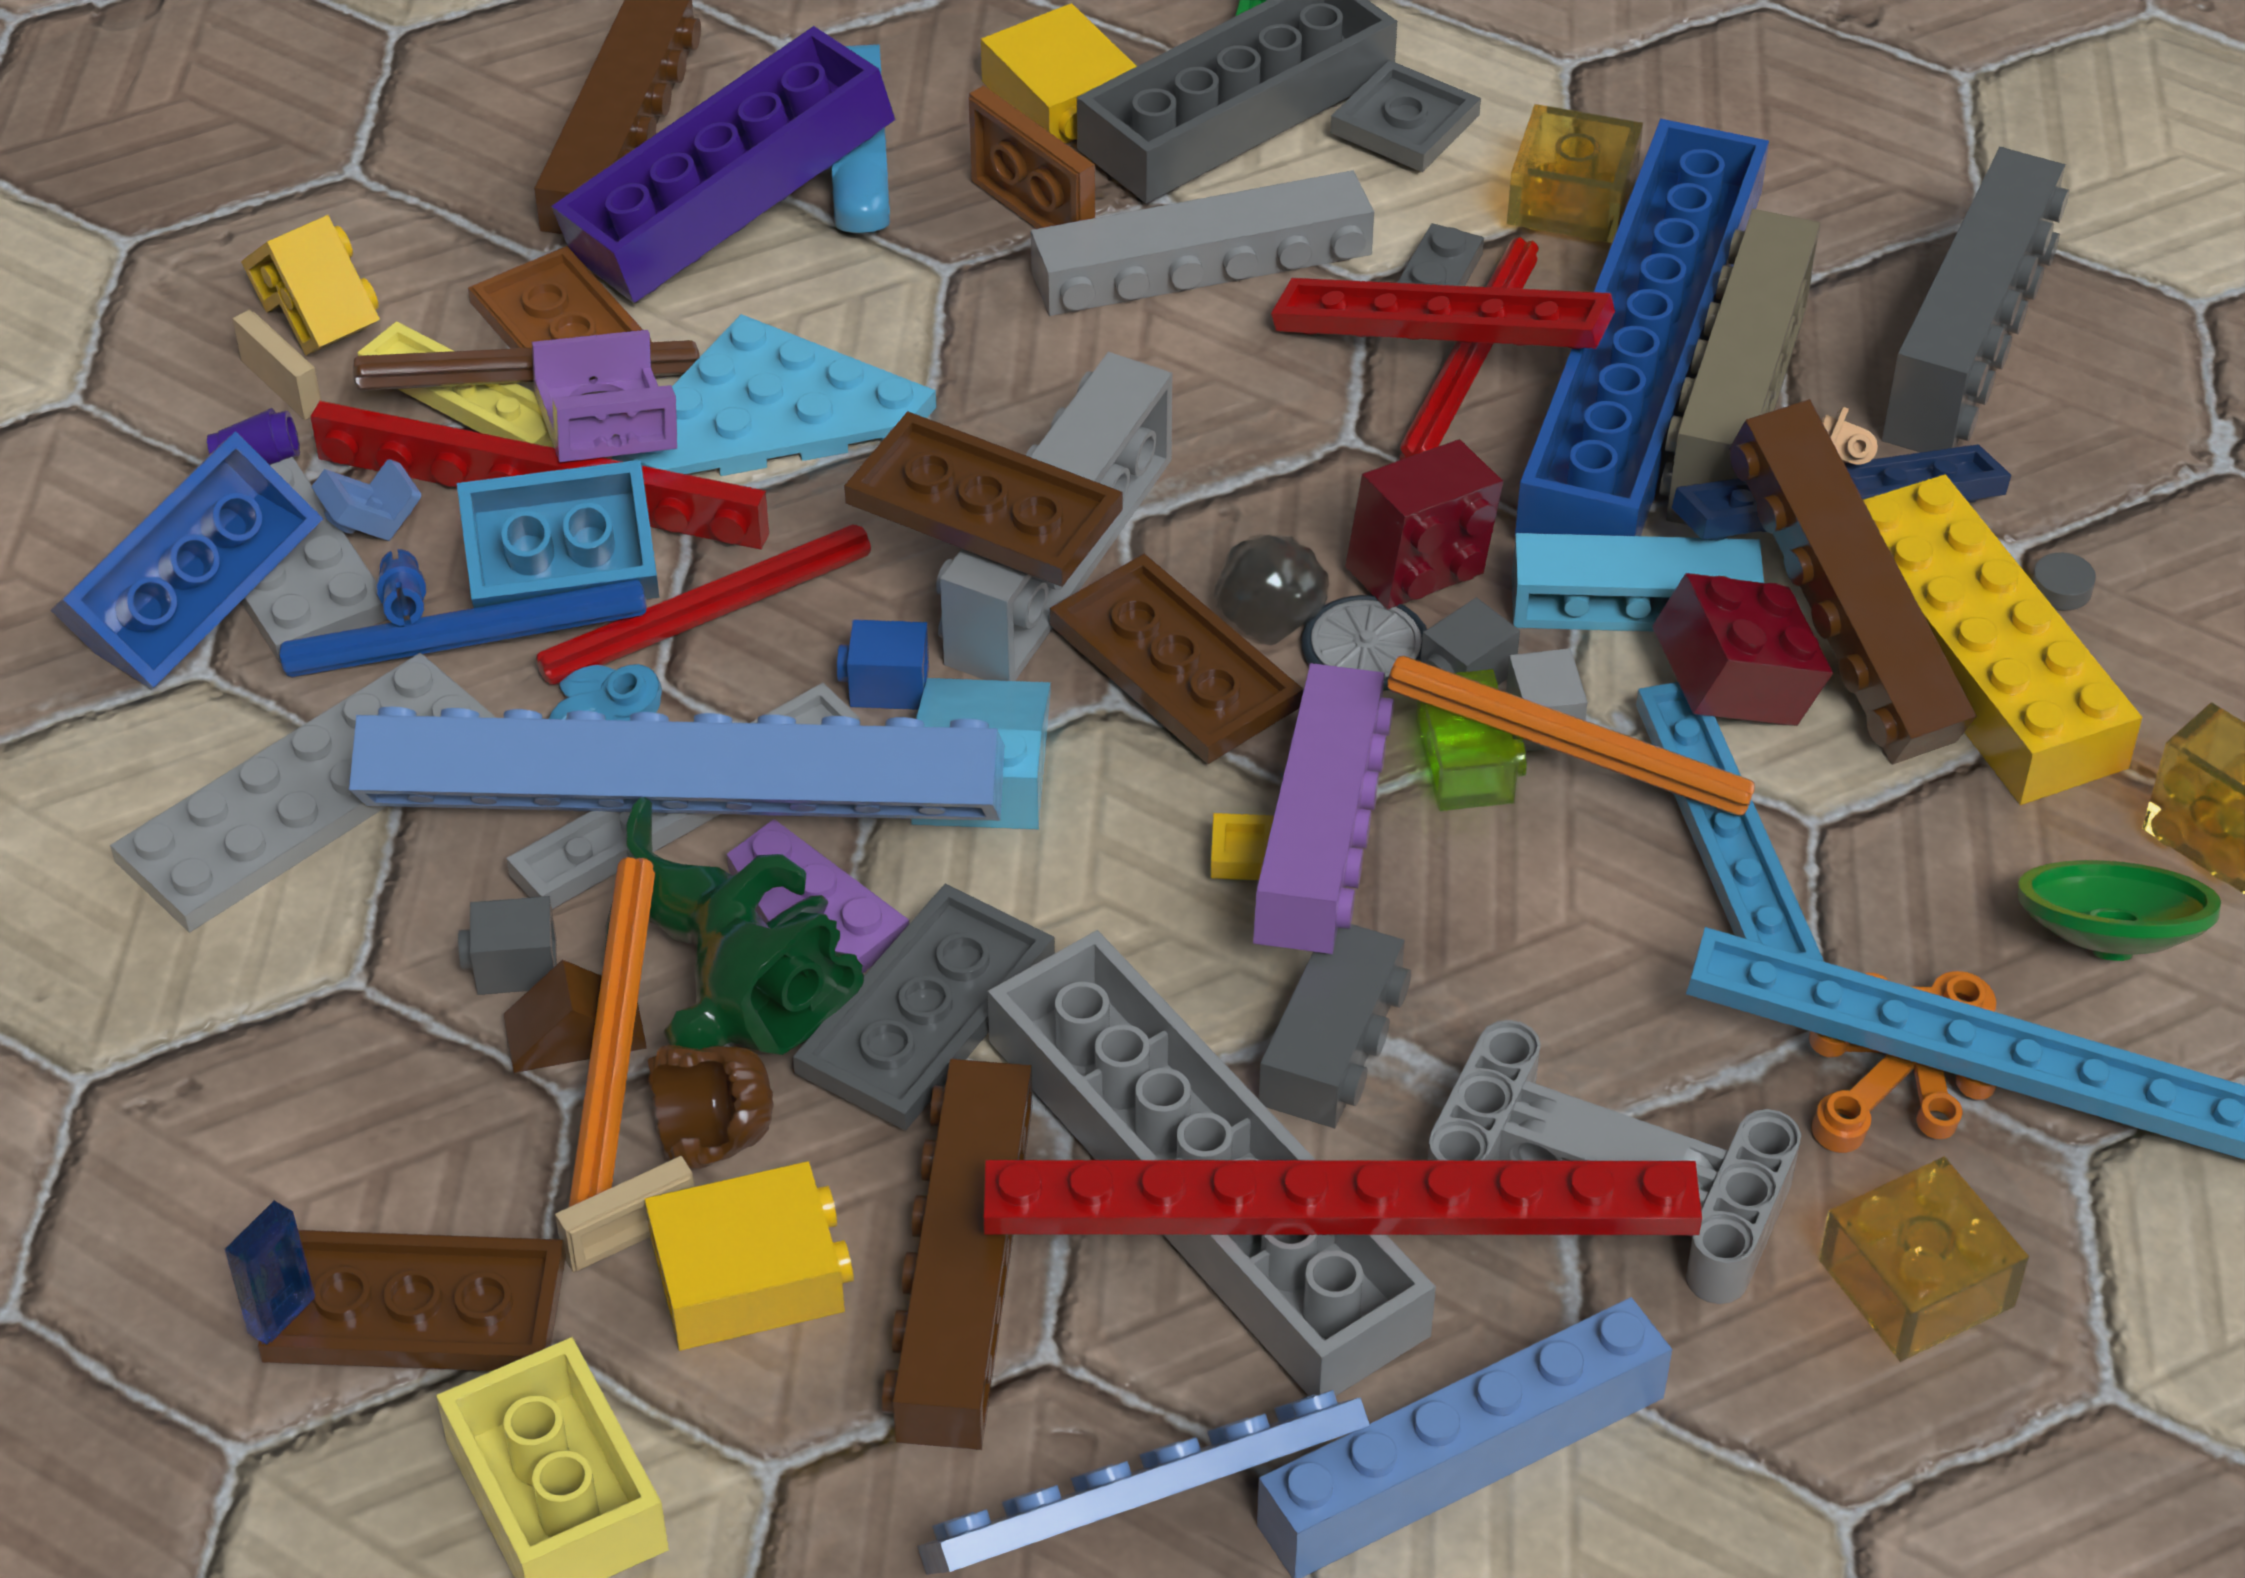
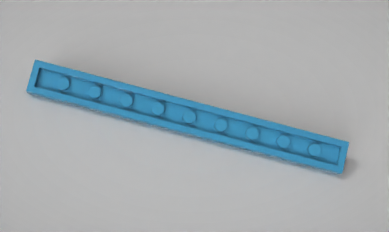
(1970, 1041)

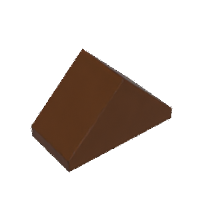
(557, 1019)

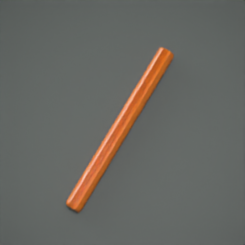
(1571, 735)
(613, 1030)

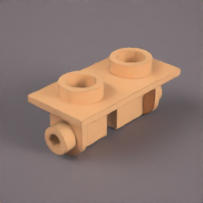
(1851, 441)

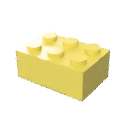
(553, 1468)

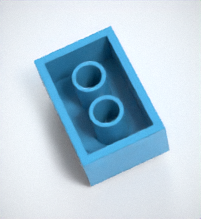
(557, 532)

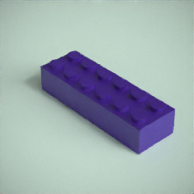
(724, 163)

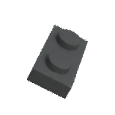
(1444, 257)

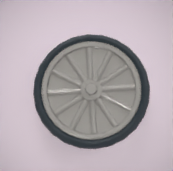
(1362, 635)

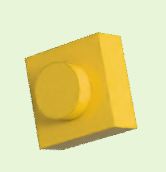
(1239, 845)

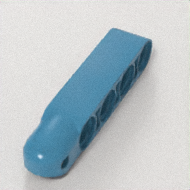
(862, 175)

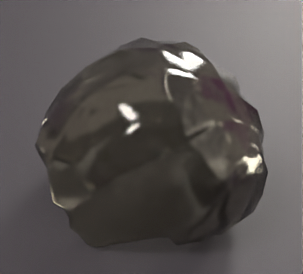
(1271, 586)

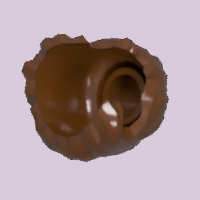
(709, 1102)

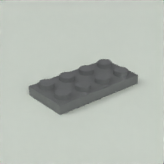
(920, 1006)

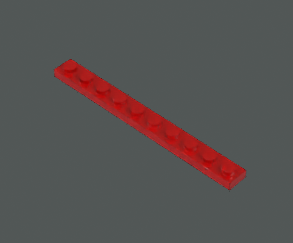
(1341, 1197)

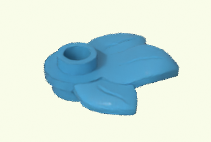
(606, 691)

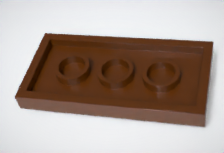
(984, 498)
(1176, 658)
(423, 1301)

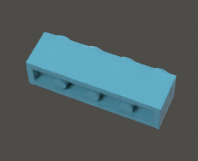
(1615, 579)

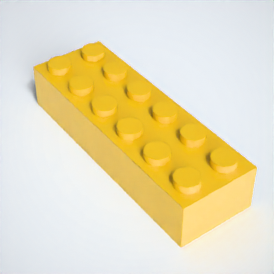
(2037, 691)

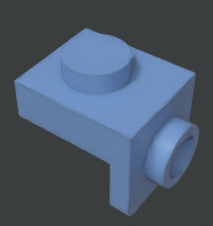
(371, 507)

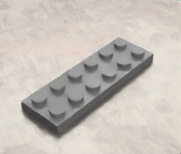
(273, 805)

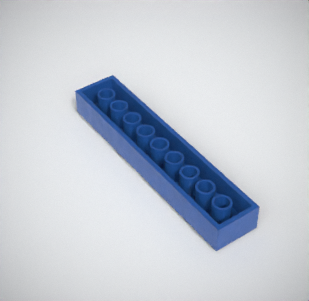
(1615, 403)

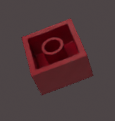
(1423, 523)
(1741, 649)

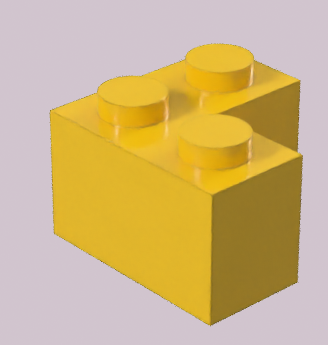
(313, 283)

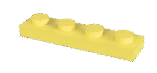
(490, 408)

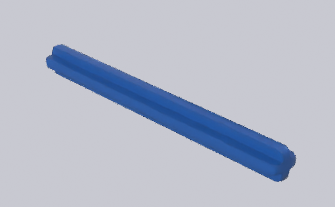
(463, 628)

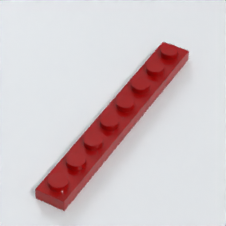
(457, 455)

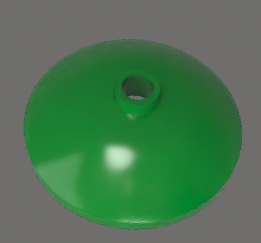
(2118, 906)

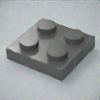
(1405, 115)

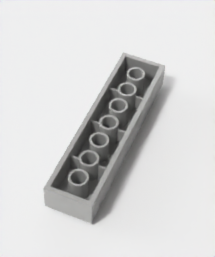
(1149, 1088)

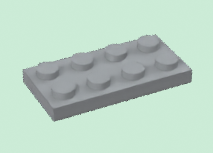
(317, 585)

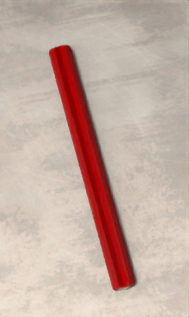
(1464, 360)
(705, 603)

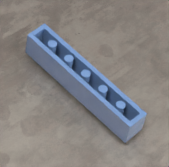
(1462, 1438)

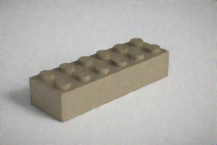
(1747, 347)

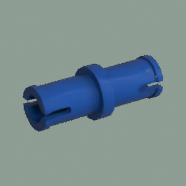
(401, 587)

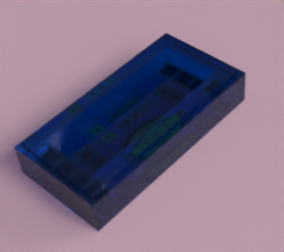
(270, 1272)

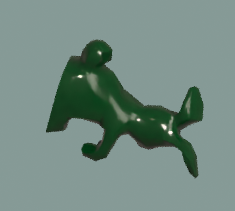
(753, 978)

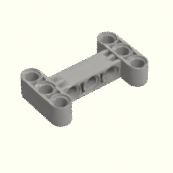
(1507, 1116)

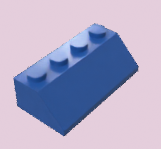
(188, 563)

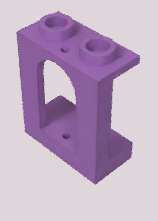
(631, 406)

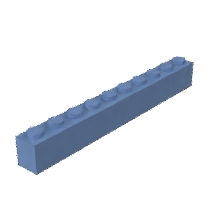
(679, 765)

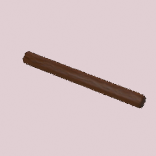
(488, 366)

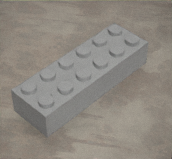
(1108, 433)

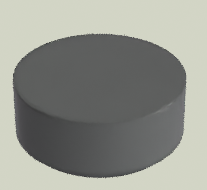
(2065, 580)

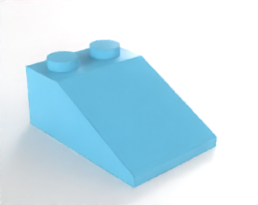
(1021, 718)

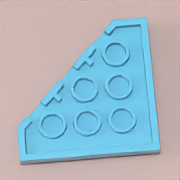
(779, 396)

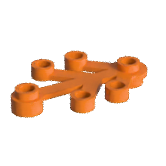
(1847, 1135)

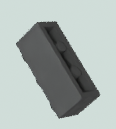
(1333, 1026)

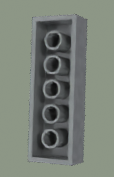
(1231, 90)
(1976, 303)

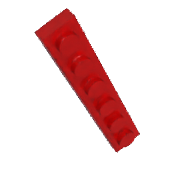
(1444, 312)

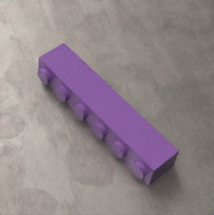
(1323, 810)

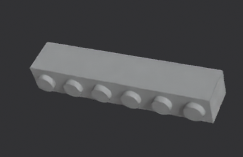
(1201, 242)

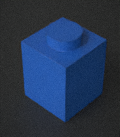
(885, 664)

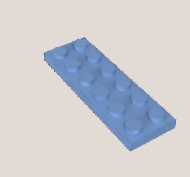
(1164, 1473)

